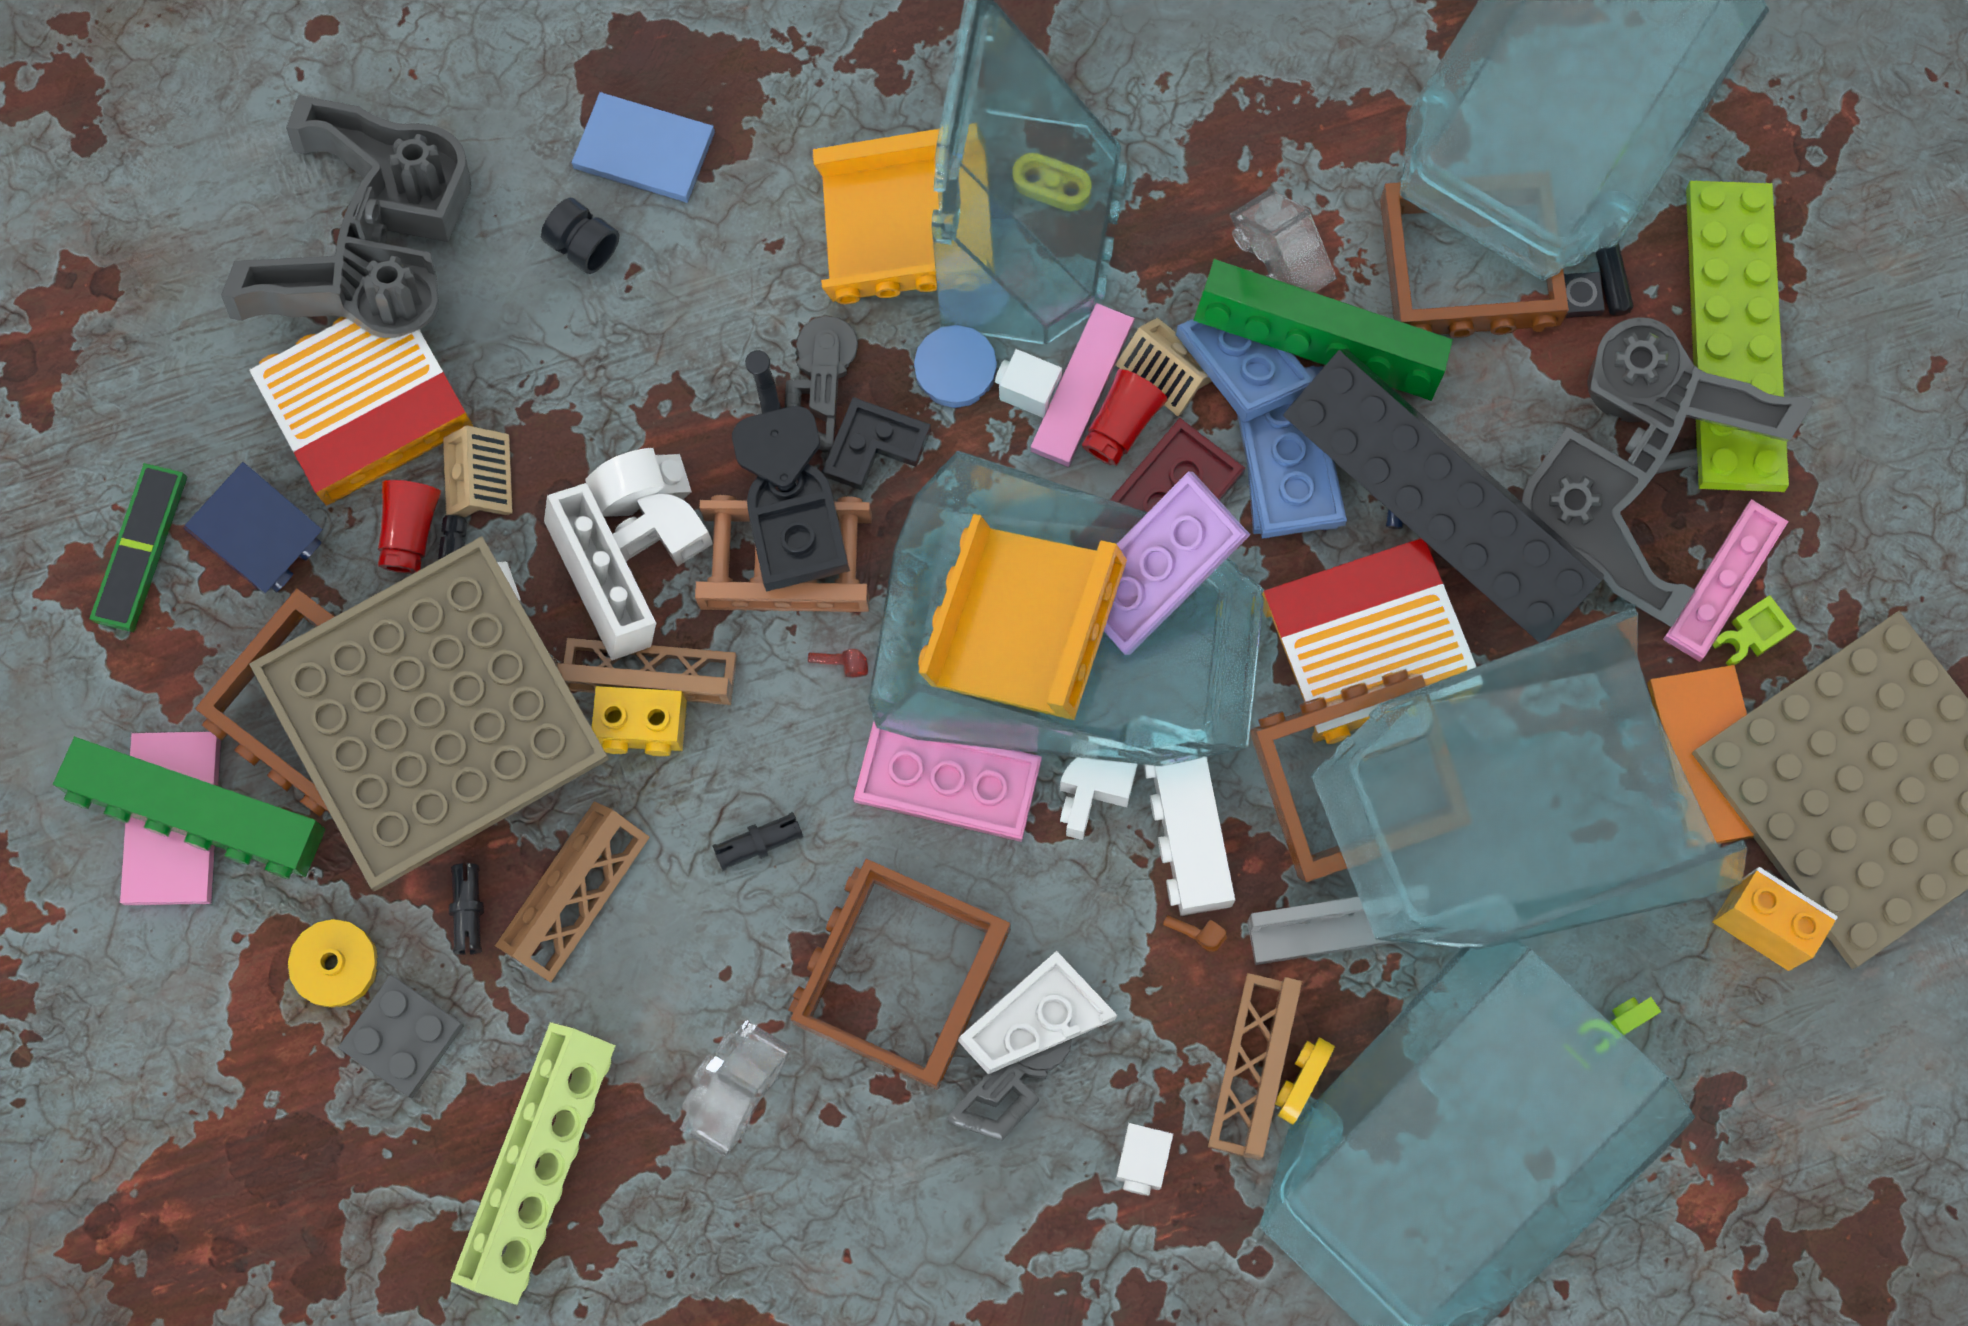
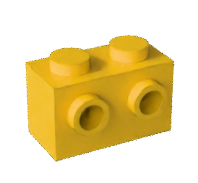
(639, 720)

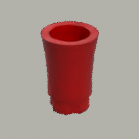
(1123, 417)
(405, 524)

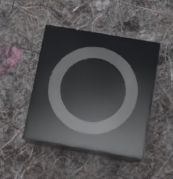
(1584, 294)

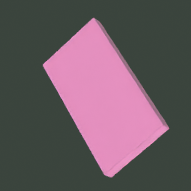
(949, 783)
(161, 867)

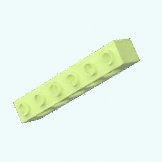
(514, 1174)

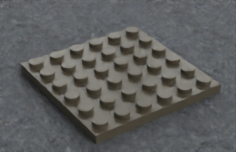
(428, 713)
(1858, 786)

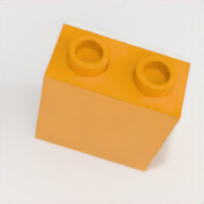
(1775, 919)

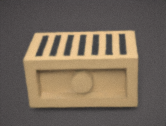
(1165, 362)
(477, 472)

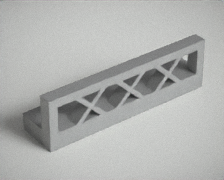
(1310, 931)

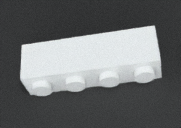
(599, 571)
(1191, 837)

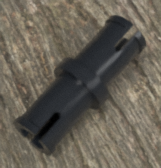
(757, 841)
(466, 909)

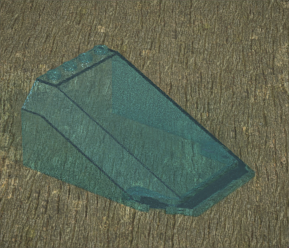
(1566, 118)
(1019, 187)
(1162, 705)
(1521, 800)
(1468, 1145)

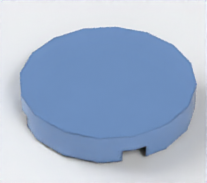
(955, 366)

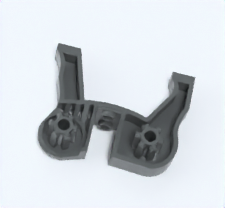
(410, 186)
(1586, 487)

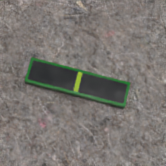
(138, 547)

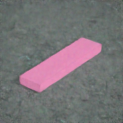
(1082, 385)
(1725, 580)

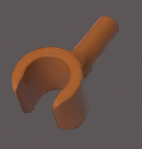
(1209, 938)

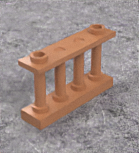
(723, 594)

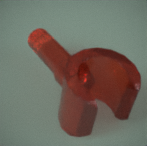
(853, 660)

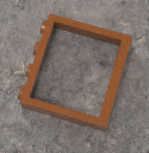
(1459, 320)
(240, 674)
(1312, 713)
(841, 926)

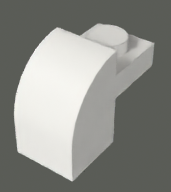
(635, 475)
(666, 520)
(1093, 780)

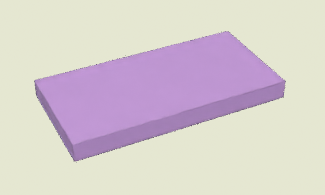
(1170, 558)

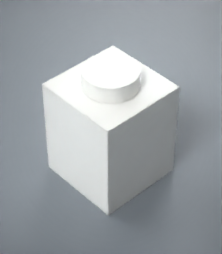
(1028, 382)
(1143, 1159)

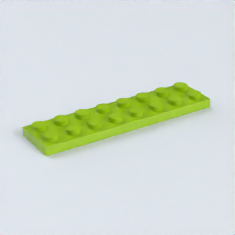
(1736, 324)

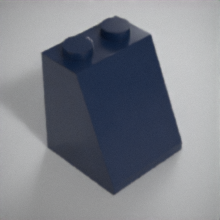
(254, 529)

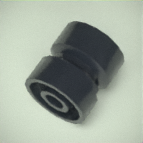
(575, 231)

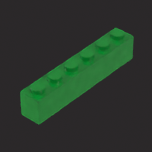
(1320, 326)
(188, 807)

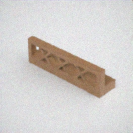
(693, 686)
(559, 884)
(1271, 1071)

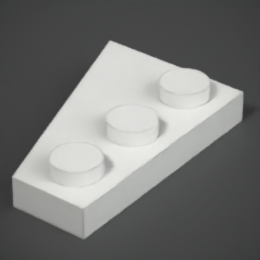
(1035, 1016)

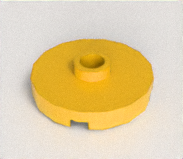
(349, 978)

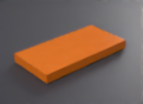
(1693, 711)

